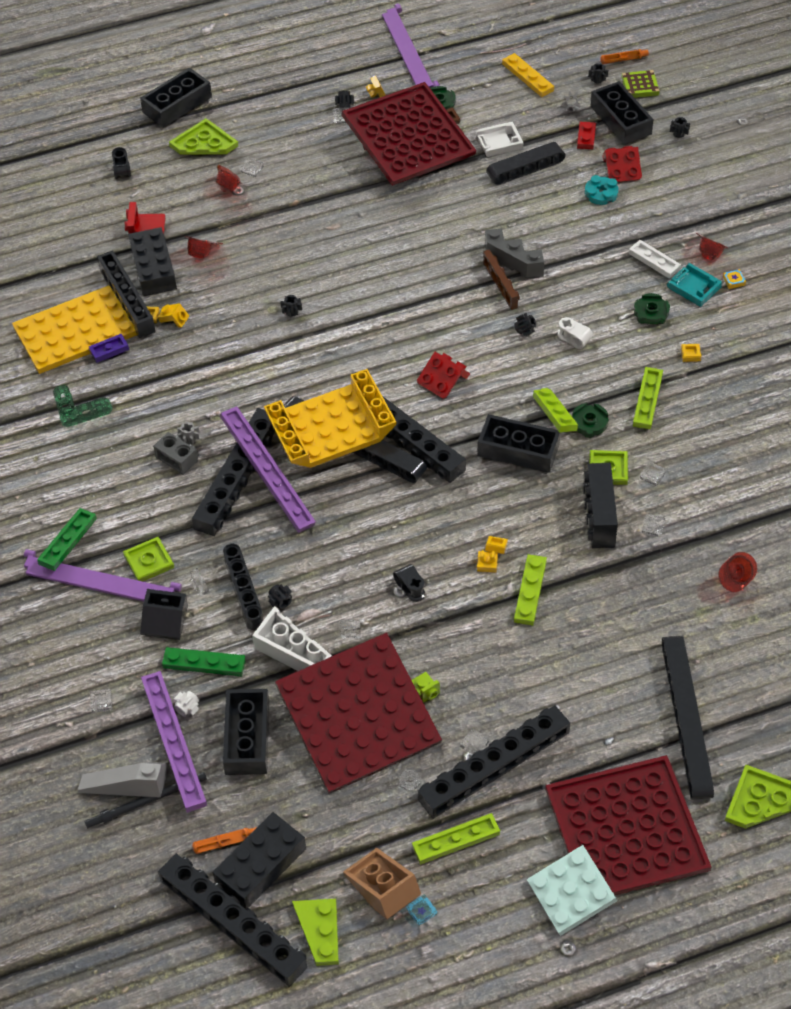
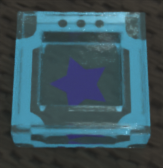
(421, 909)

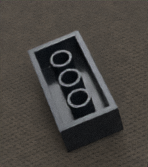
(176, 97)
(621, 112)
(152, 261)
(518, 443)
(600, 505)
(246, 732)
(260, 860)

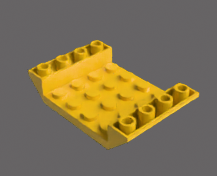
(332, 422)

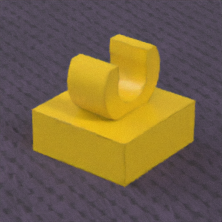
(375, 88)
(487, 561)

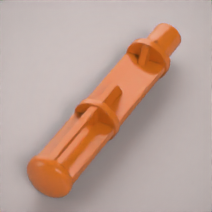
(623, 56)
(221, 840)

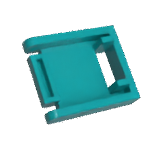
(692, 283)

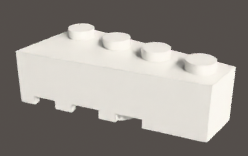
(286, 642)

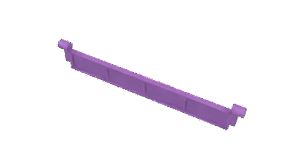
(406, 47)
(93, 579)

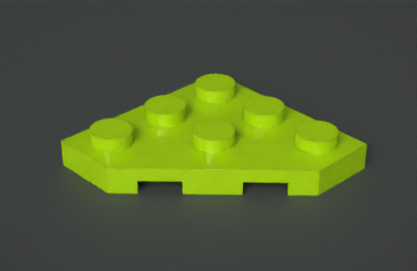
(203, 139)
(759, 798)

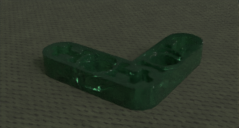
(68, 414)

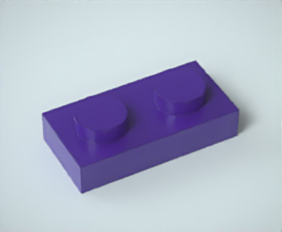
(108, 348)

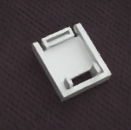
(495, 139)

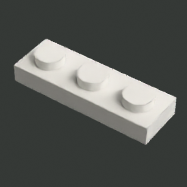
(654, 259)

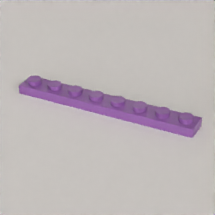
(267, 469)
(174, 742)

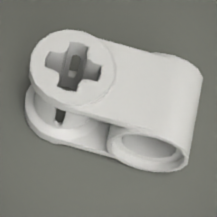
(575, 334)

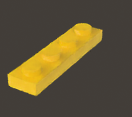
(528, 75)

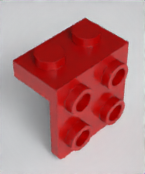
(623, 163)
(142, 222)
(441, 374)

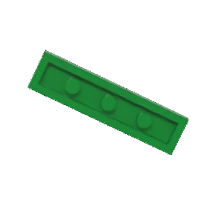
(66, 539)
(203, 661)

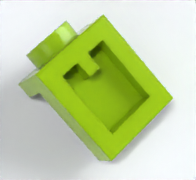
(426, 687)

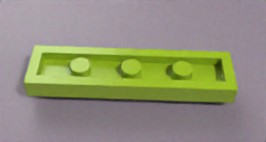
(647, 398)
(555, 410)
(530, 590)
(455, 838)

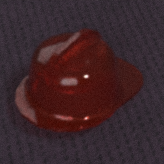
(227, 179)
(199, 248)
(710, 248)
(737, 571)

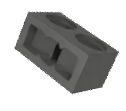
(175, 453)

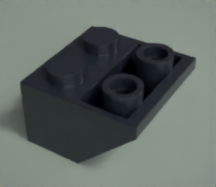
(163, 614)

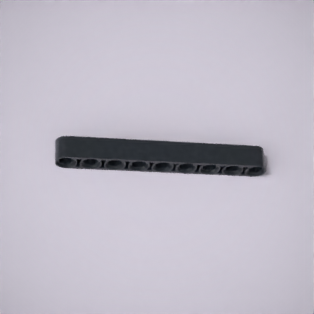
(386, 456)
(687, 718)

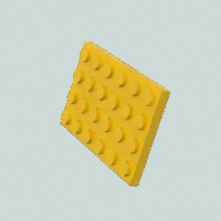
(71, 327)

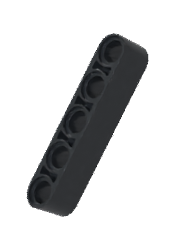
(525, 163)
(245, 595)

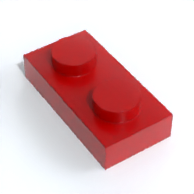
(586, 135)

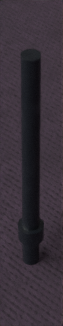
(106, 815)

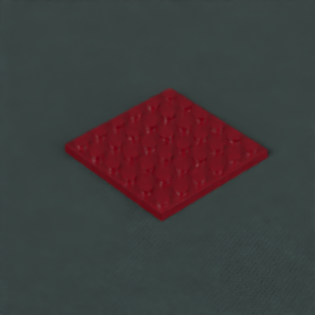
(408, 133)
(358, 712)
(630, 824)

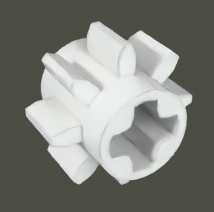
(186, 703)

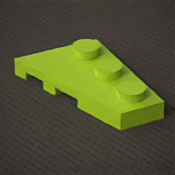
(319, 925)

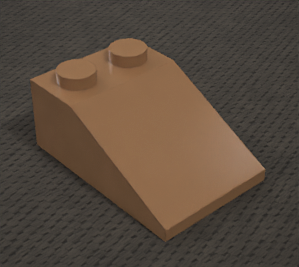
(383, 882)

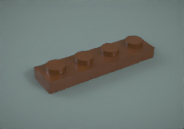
(498, 275)

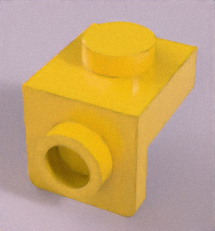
(173, 313)

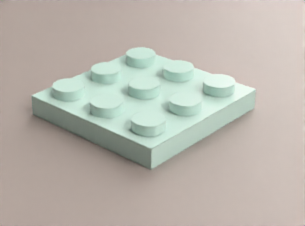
(571, 890)

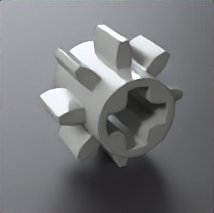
(568, 98)
(188, 432)

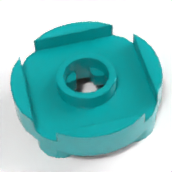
(597, 183)

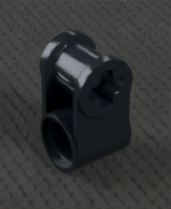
(120, 162)
(410, 582)

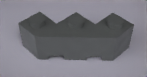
(513, 256)

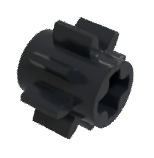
(598, 73)
(344, 99)
(680, 127)
(291, 305)
(525, 324)
(280, 596)

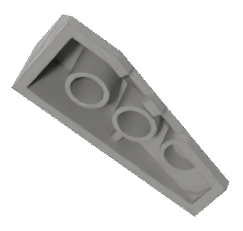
(132, 780)

